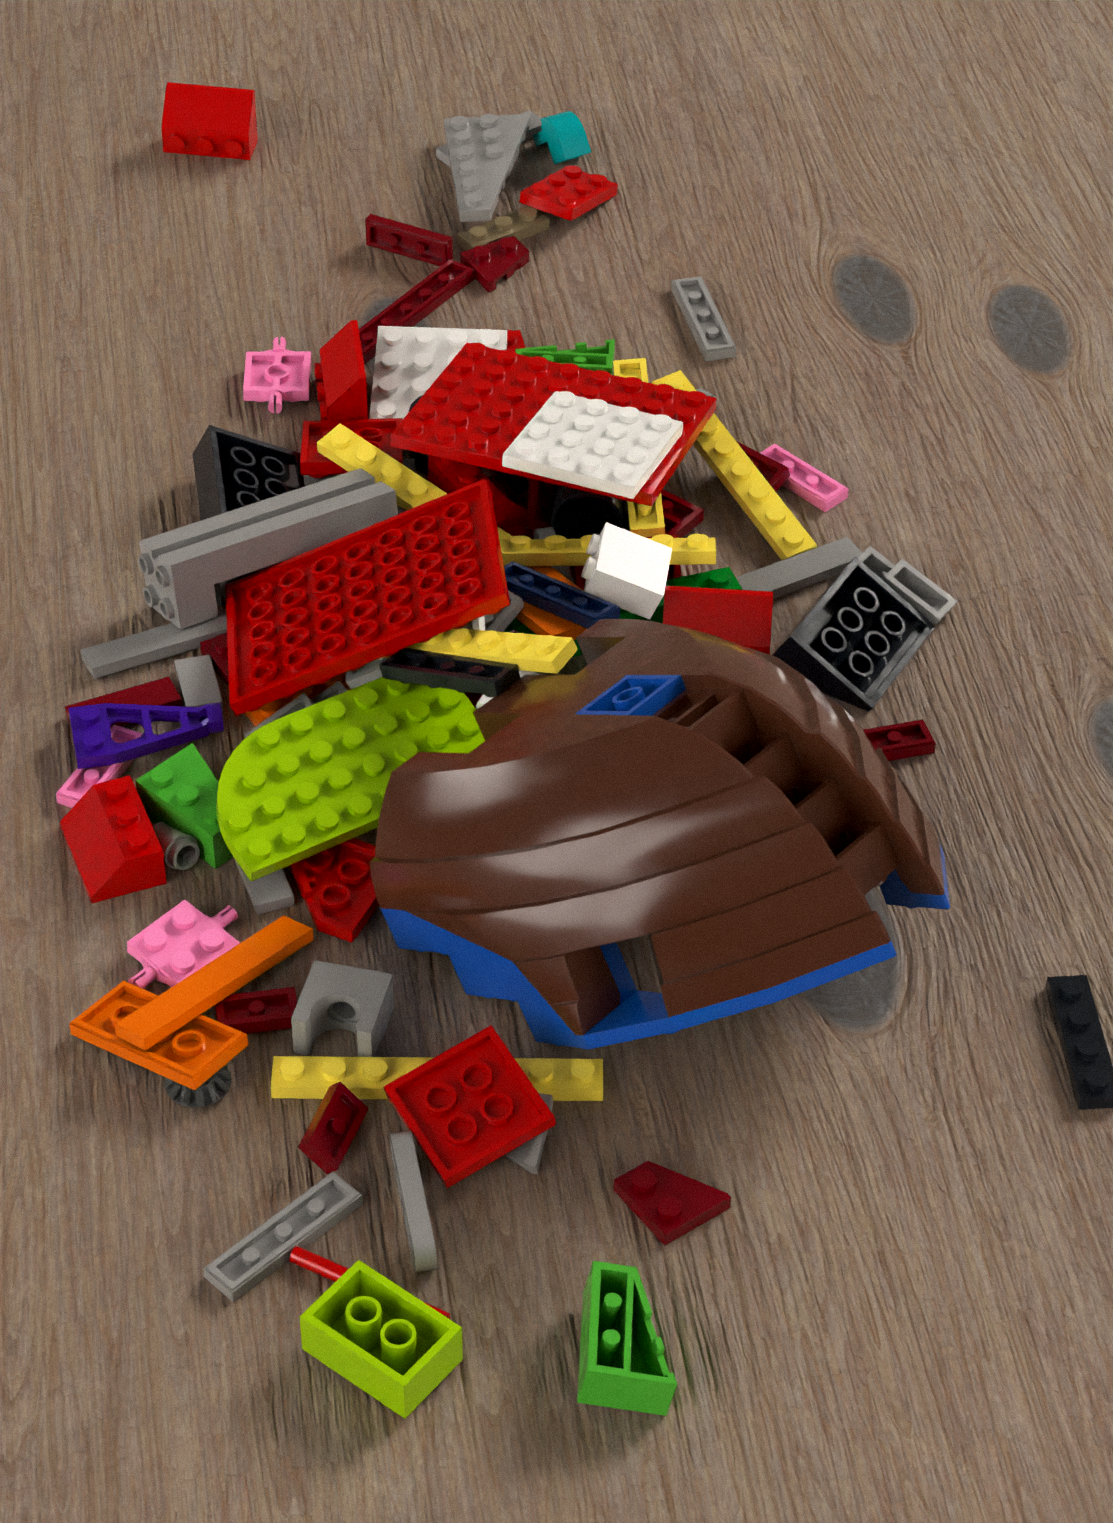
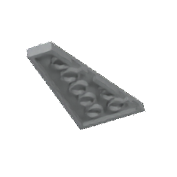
(481, 158)

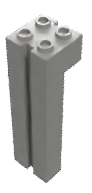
(191, 559)

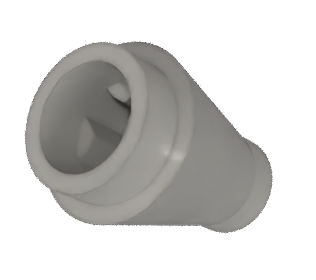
(178, 848)

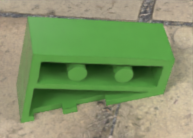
(588, 358)
(185, 798)
(618, 1345)

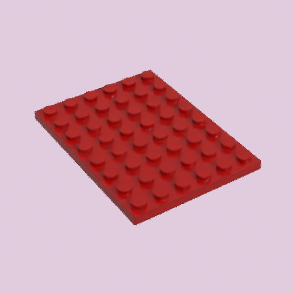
(494, 393)
(364, 597)

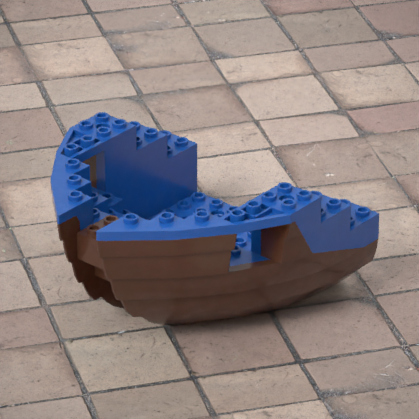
(642, 798)

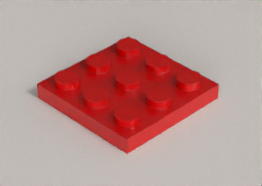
(372, 430)
(469, 1106)

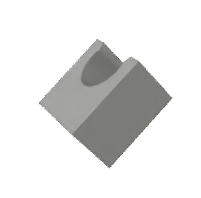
(343, 999)

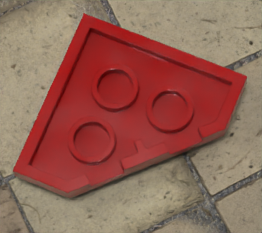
(338, 888)

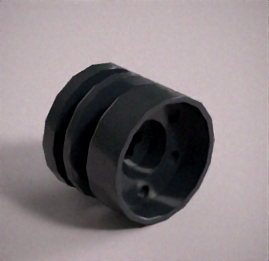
(583, 512)

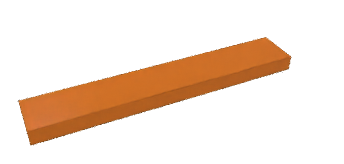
(213, 982)

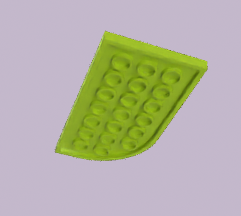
(328, 766)

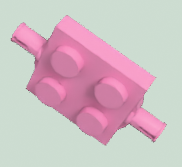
(277, 376)
(180, 944)

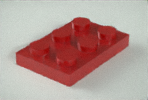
(569, 192)

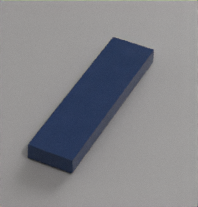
(558, 597)

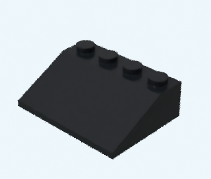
(239, 471)
(855, 637)

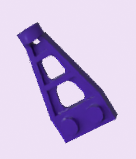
(93, 736)

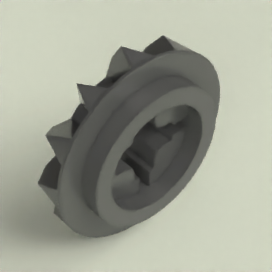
(205, 1095)

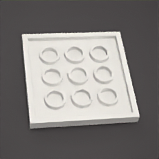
(413, 359)
(593, 444)

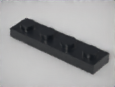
(450, 672)
(1081, 1041)

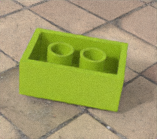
(381, 1338)

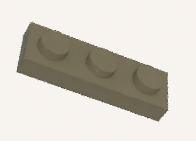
(519, 223)

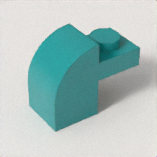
(564, 137)

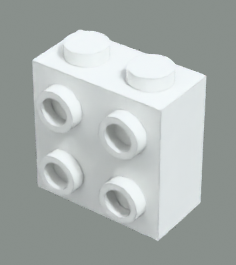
(626, 570)

